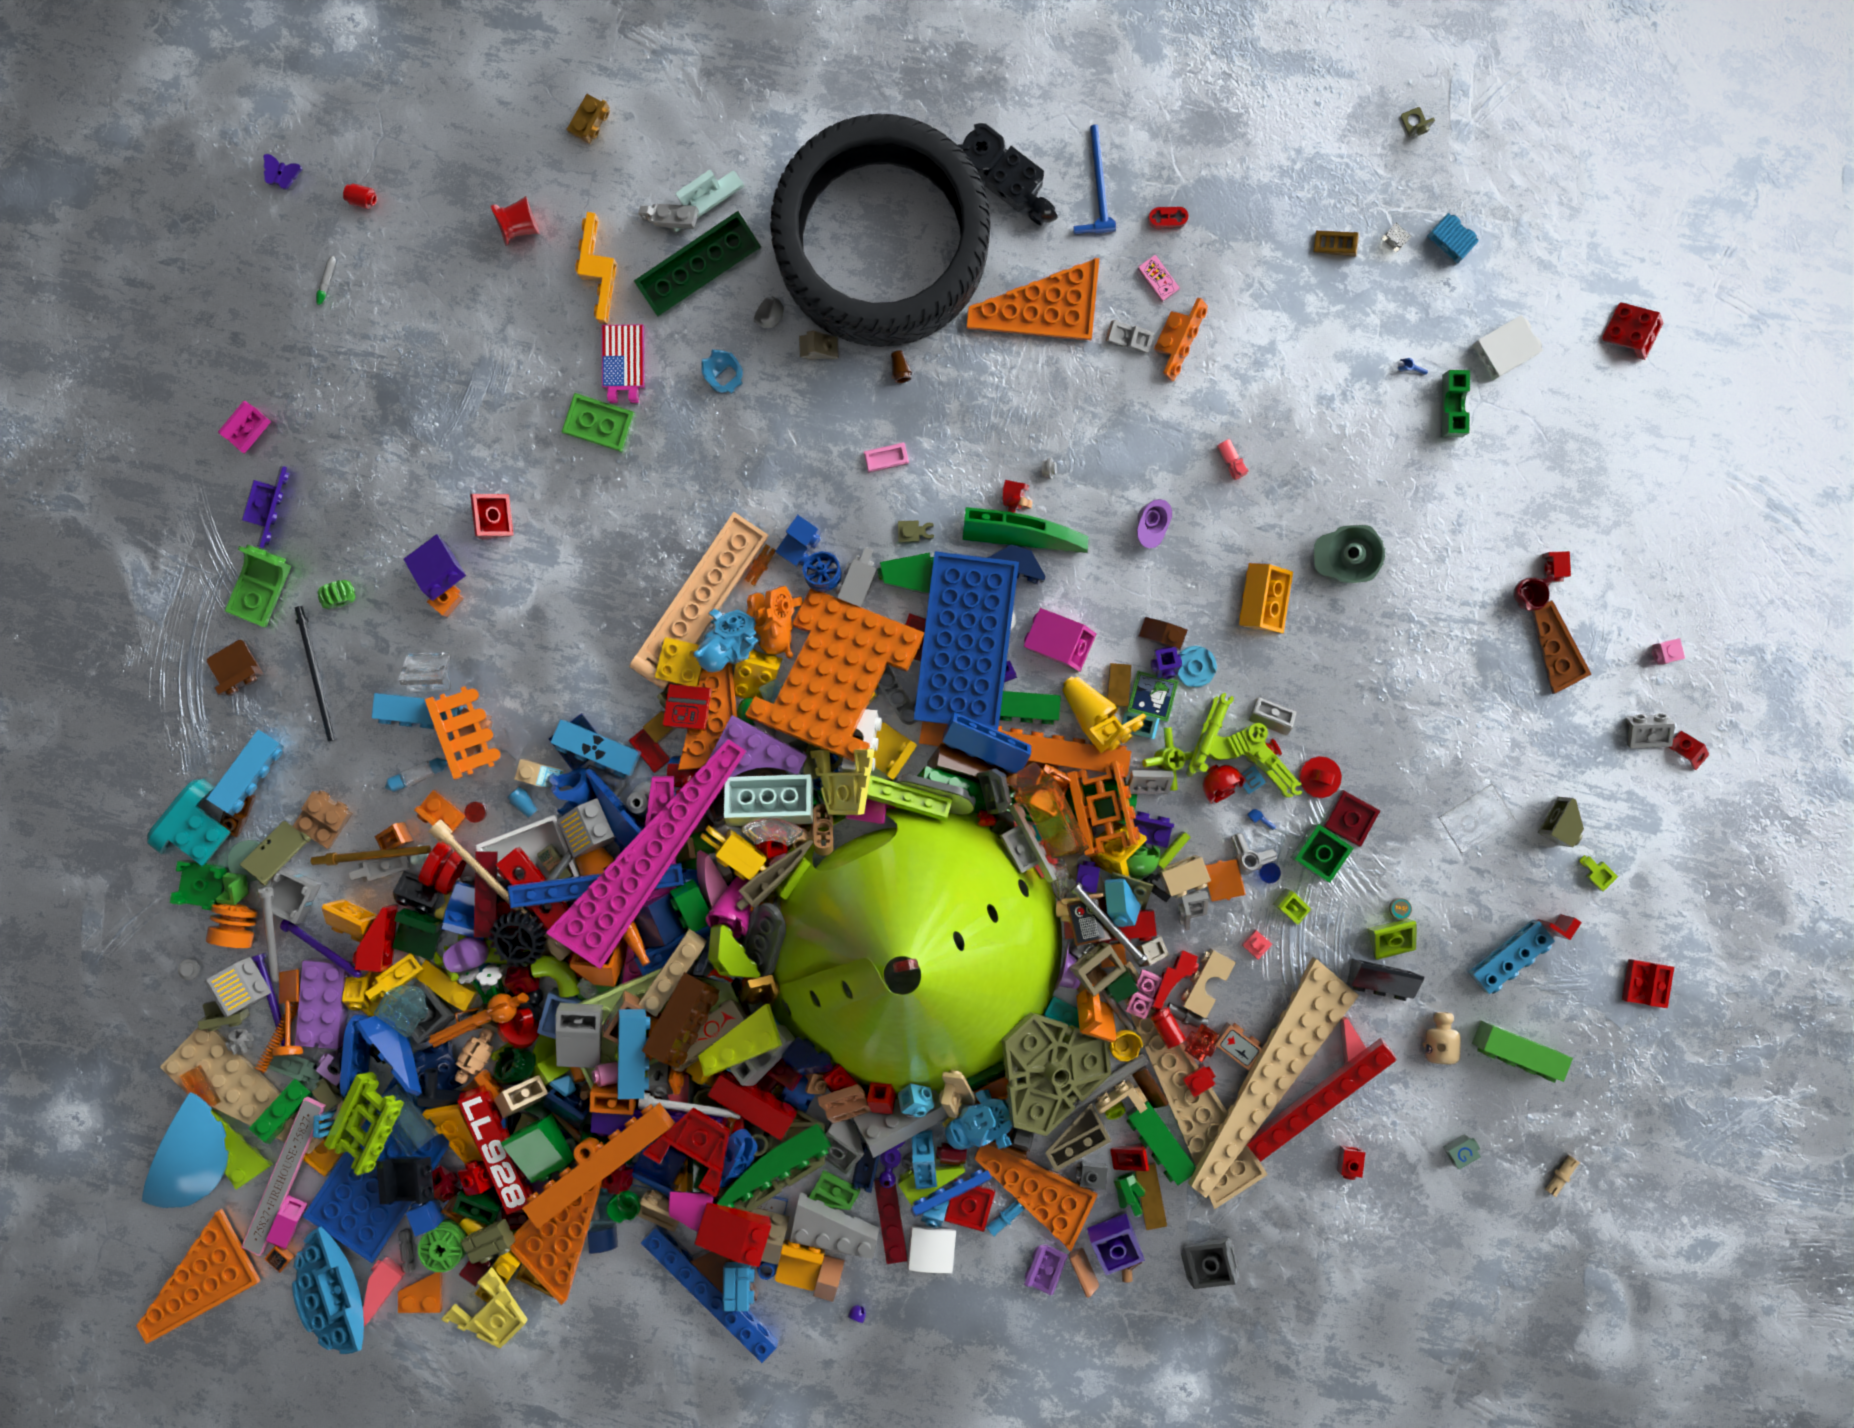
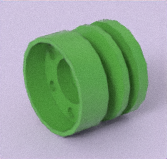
(448, 1236)

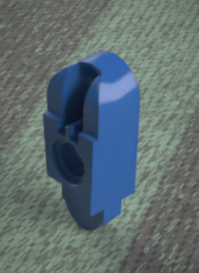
(738, 1156)

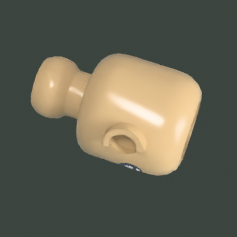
(1442, 1042)

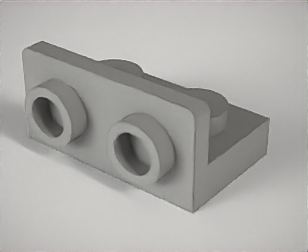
(1650, 731)
(1149, 782)

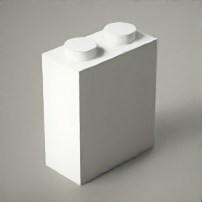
(1508, 347)

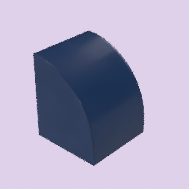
(602, 1239)

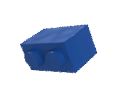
(425, 1216)

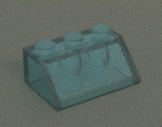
(411, 1128)

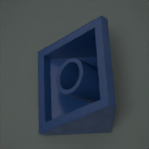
(658, 922)
(569, 1108)

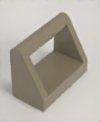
(1092, 959)

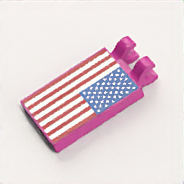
(623, 360)

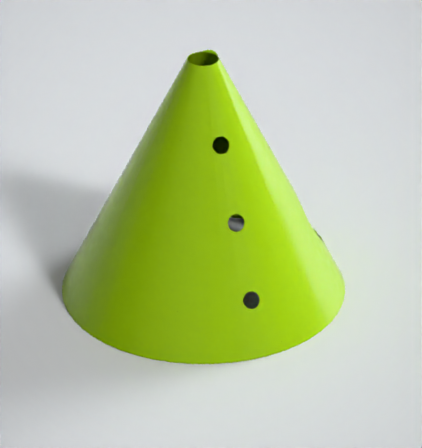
(906, 898)

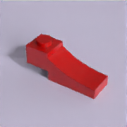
(1184, 966)

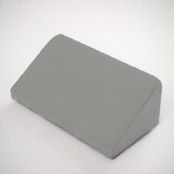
(1273, 716)

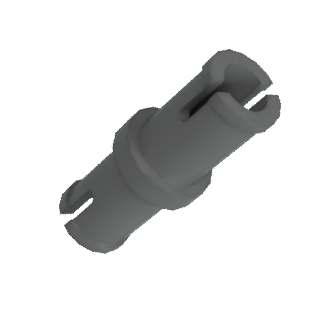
(1187, 1016)

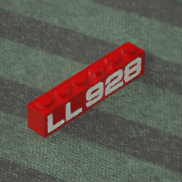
(488, 1134)

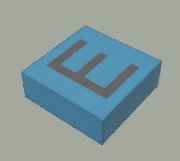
(1253, 779)

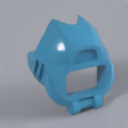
(717, 364)

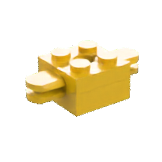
(736, 852)

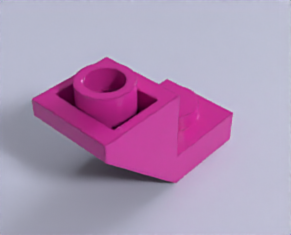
(286, 1222)

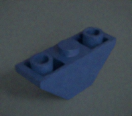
(1028, 564)

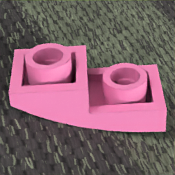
(1141, 1001)

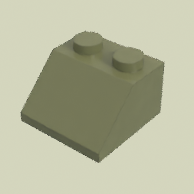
(1563, 823)

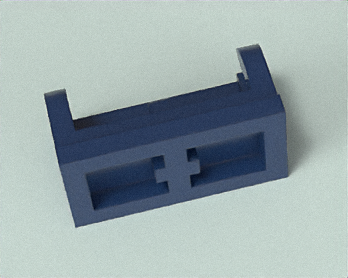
(865, 1170)

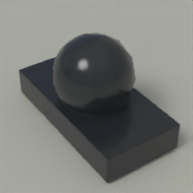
(535, 999)

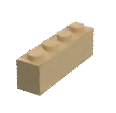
(671, 972)

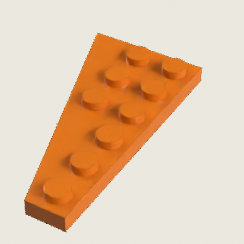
(700, 743)
(1047, 1195)

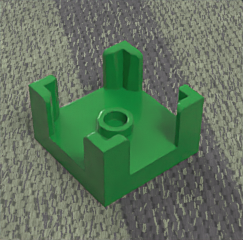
(199, 884)

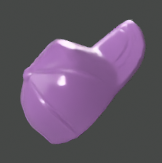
(465, 954)

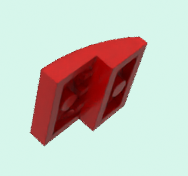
(1648, 983)

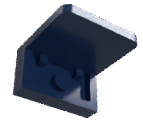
(441, 1059)

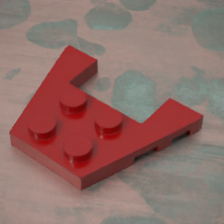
(701, 1140)

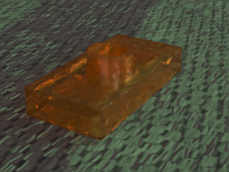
(199, 1084)

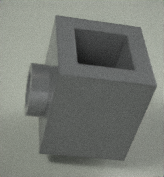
(1092, 1175)

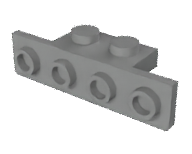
(1024, 847)

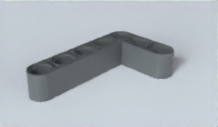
(894, 687)

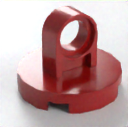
(1320, 777)
(520, 1030)

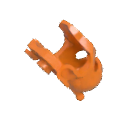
(773, 619)

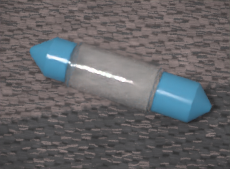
(415, 774)

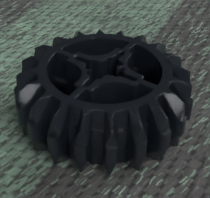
(506, 941)

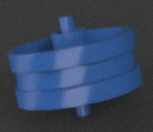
(822, 571)

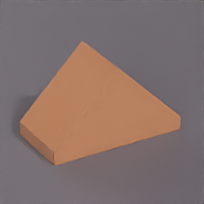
(829, 1278)

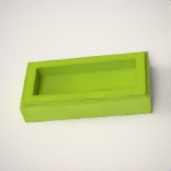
(1173, 849)

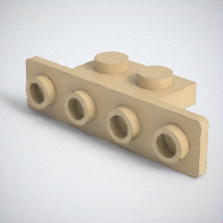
(955, 1092)

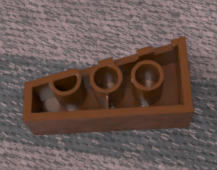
(960, 764)

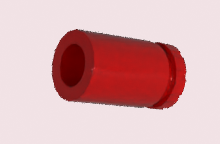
(1167, 1028)

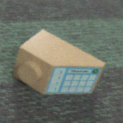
(536, 773)

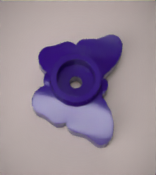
(274, 168)

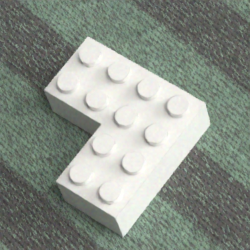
(532, 840)

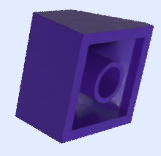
(1115, 1244)

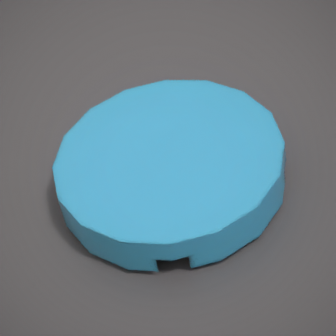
(1197, 666)

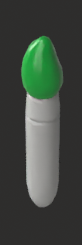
(321, 293)

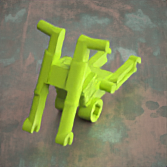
(1239, 744)

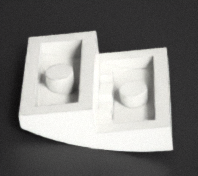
(931, 1250)

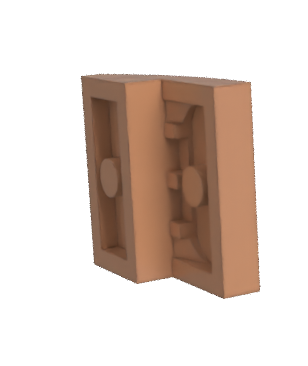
(844, 1104)

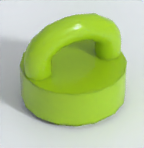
(1115, 1111)

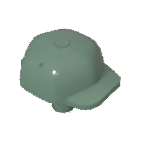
(1350, 554)

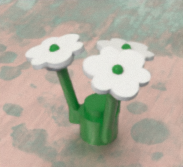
(488, 976)

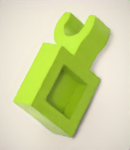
(1599, 873)

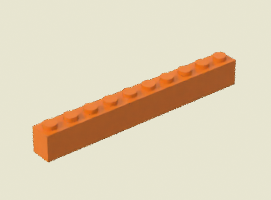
(1047, 750)

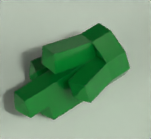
(1127, 1192)

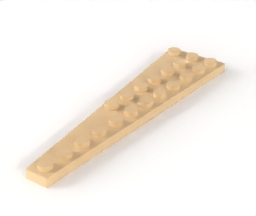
(1303, 1028)
(1197, 1116)

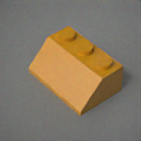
(1266, 597)

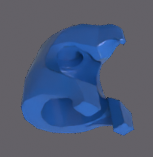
(581, 792)

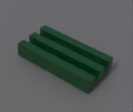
(986, 1076)

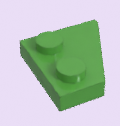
(834, 1192)

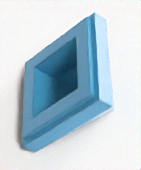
(563, 1085)

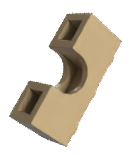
(1212, 965)

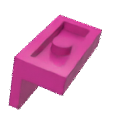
(873, 813)

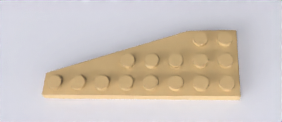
(239, 1086)

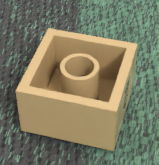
(1184, 875)

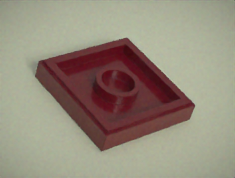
(1351, 818)

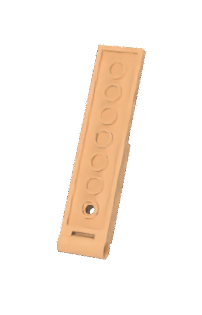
(702, 592)

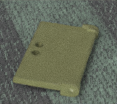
(284, 845)

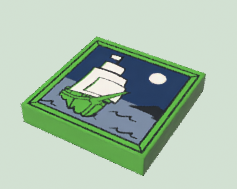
(1152, 696)

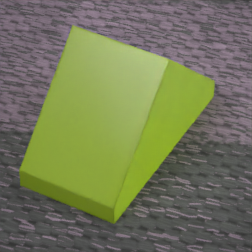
(1292, 906)
(549, 1070)

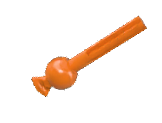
(500, 1009)

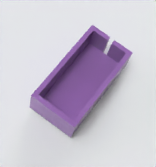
(320, 1009)

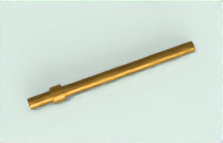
(334, 858)

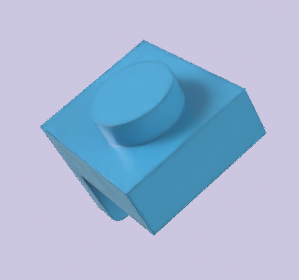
(935, 1216)

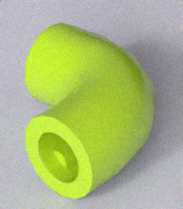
(558, 970)

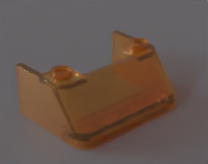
(1049, 811)

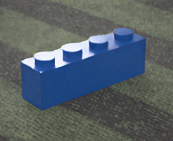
(986, 743)

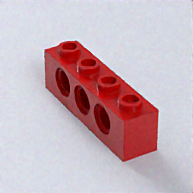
(518, 859)

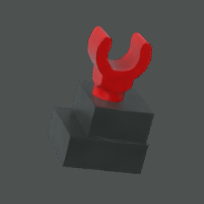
(998, 823)

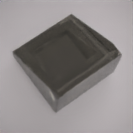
(1396, 237)

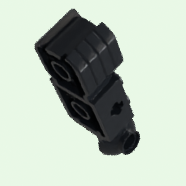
(1008, 173)

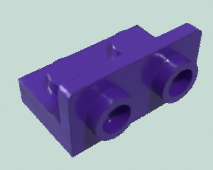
(1156, 831)

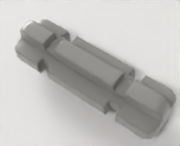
(406, 1251)

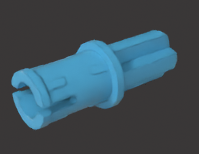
(1005, 1217)

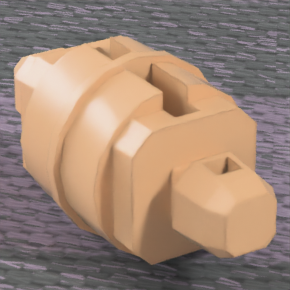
(474, 1055)

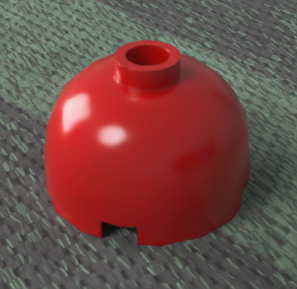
(1221, 782)

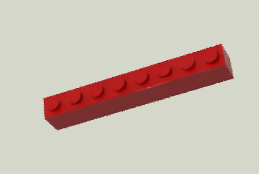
(1321, 1099)

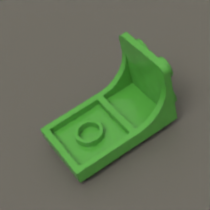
(258, 585)

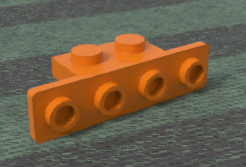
(1178, 336)

